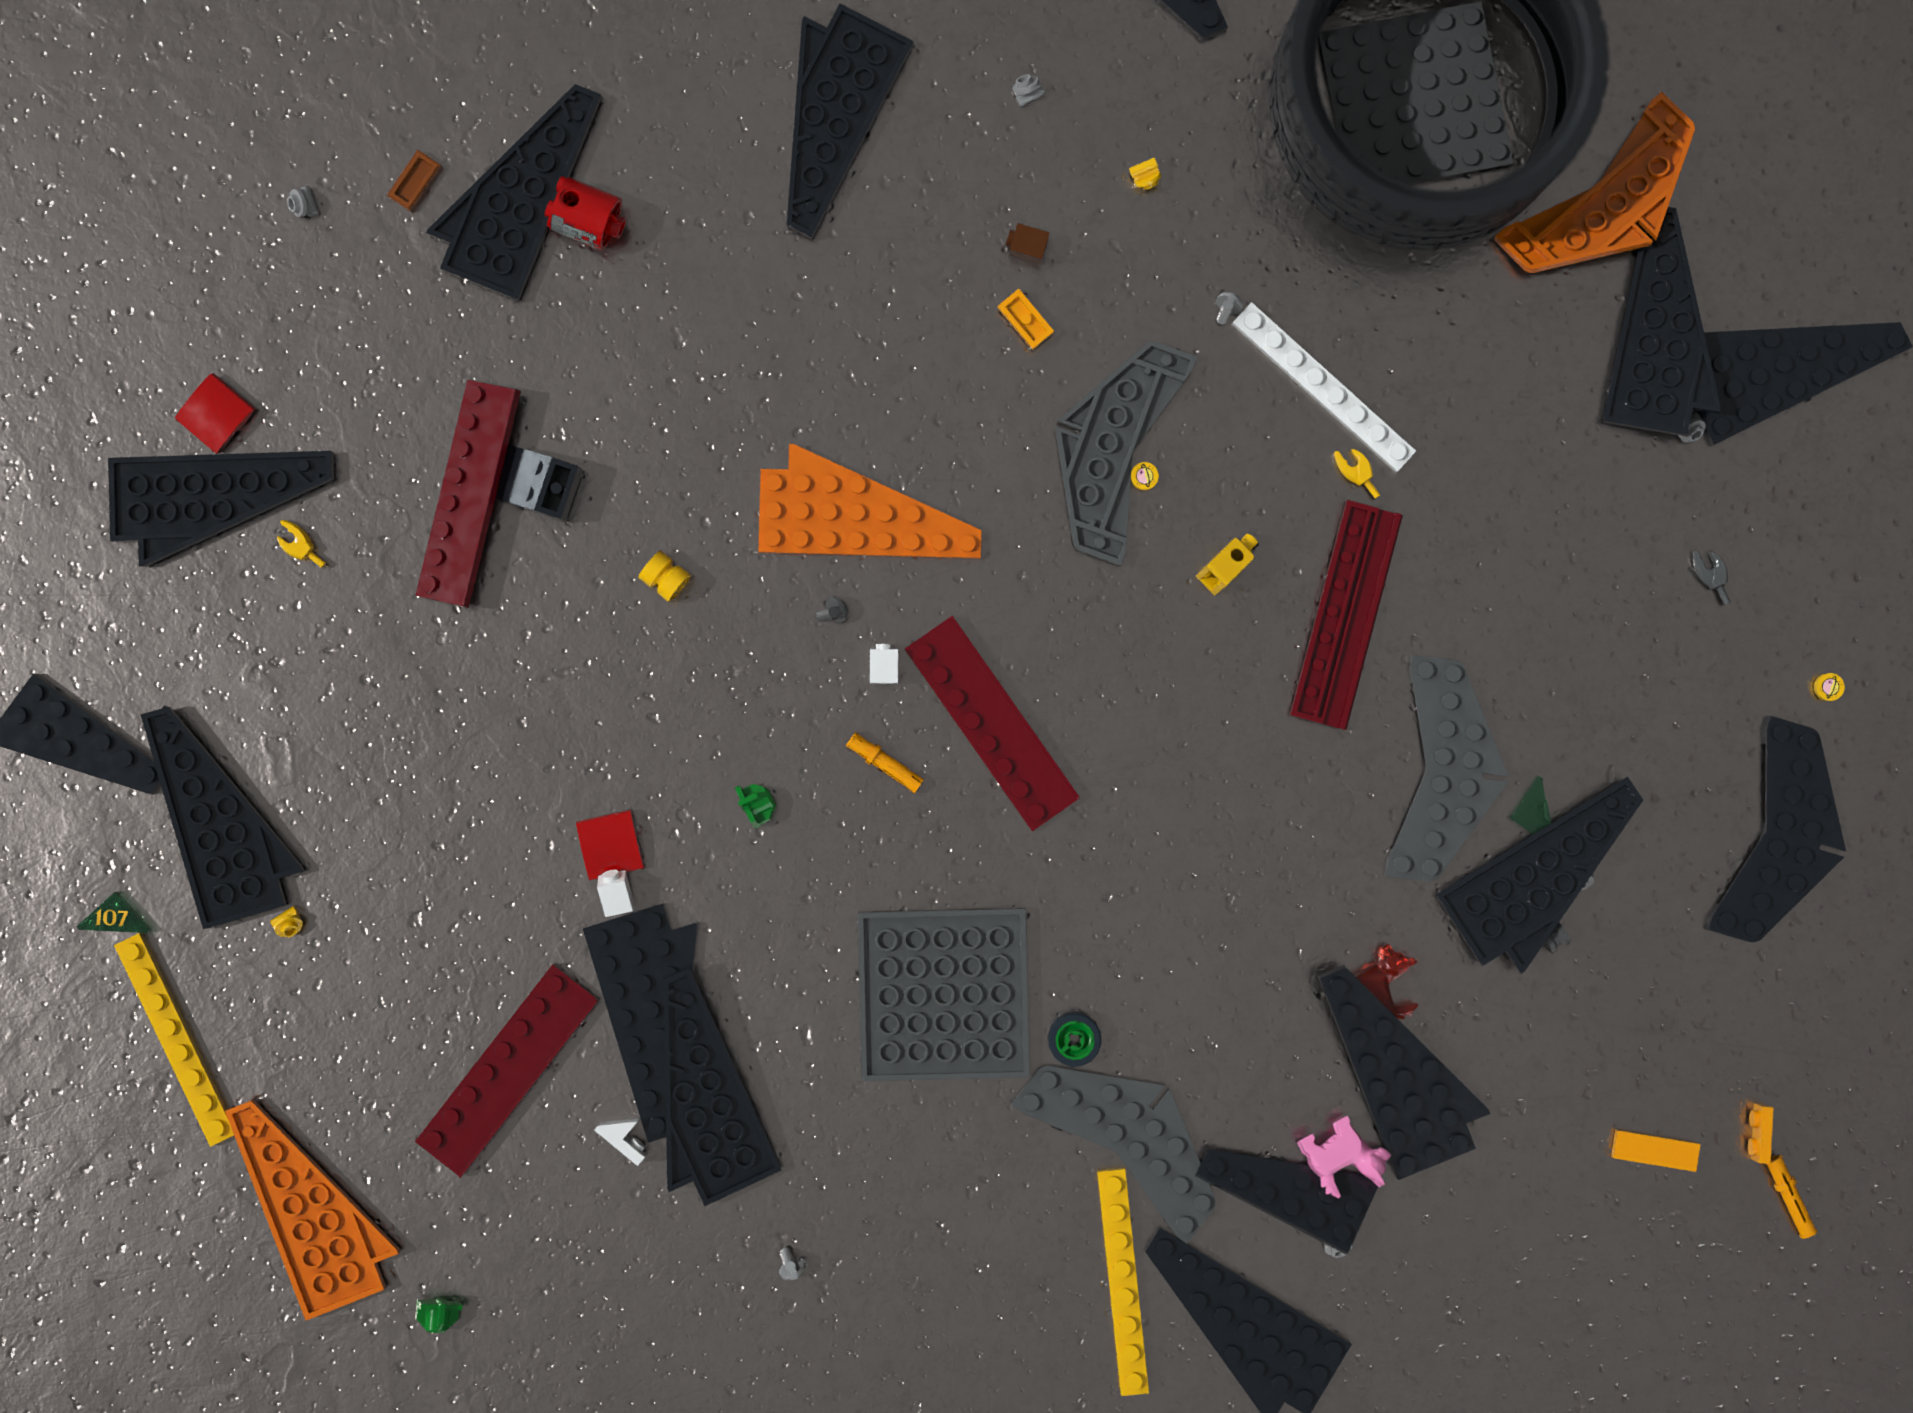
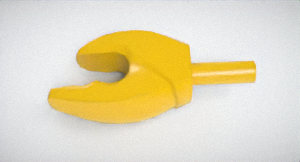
(1360, 473)
(301, 547)

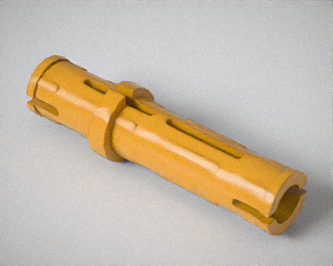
(889, 765)
(1786, 1186)

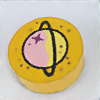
(1144, 476)
(1829, 687)

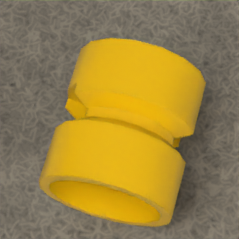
(665, 576)

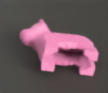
(1341, 1151)

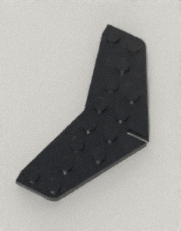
(1797, 821)

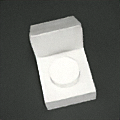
(616, 1134)

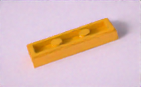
(1655, 1150)

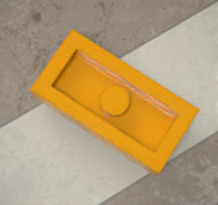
(1025, 319)
(1760, 1144)

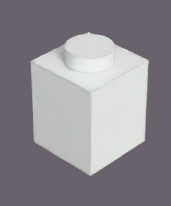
(884, 664)
(615, 892)

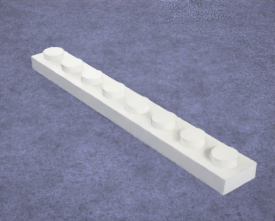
(1323, 387)

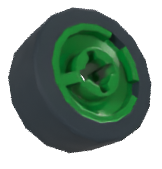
(1085, 1049)

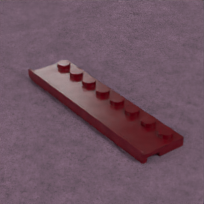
(468, 493)
(1346, 615)
(992, 723)
(507, 1070)

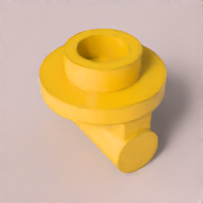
(1146, 174)
(287, 923)

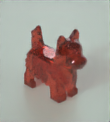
(1380, 974)

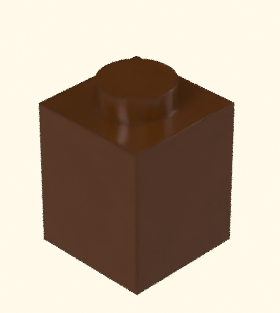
(1027, 243)

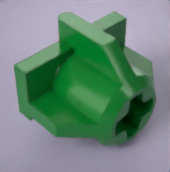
(756, 803)
(437, 1314)

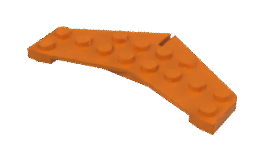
(1606, 216)

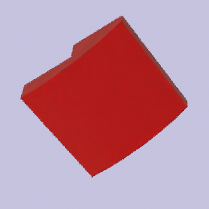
(214, 413)
(609, 844)

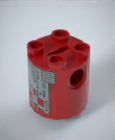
(585, 213)

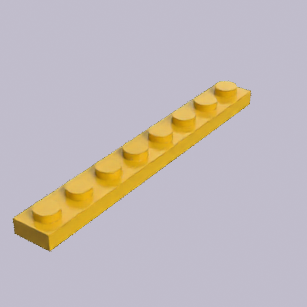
(175, 1038)
(1122, 1281)

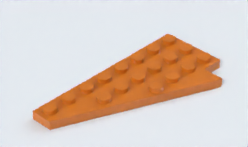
(839, 512)
(317, 1227)

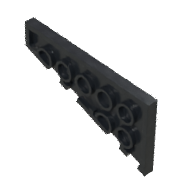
(60, 731)
(1293, 1194)

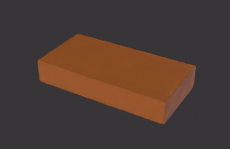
(414, 180)

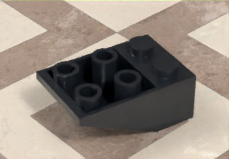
(538, 482)

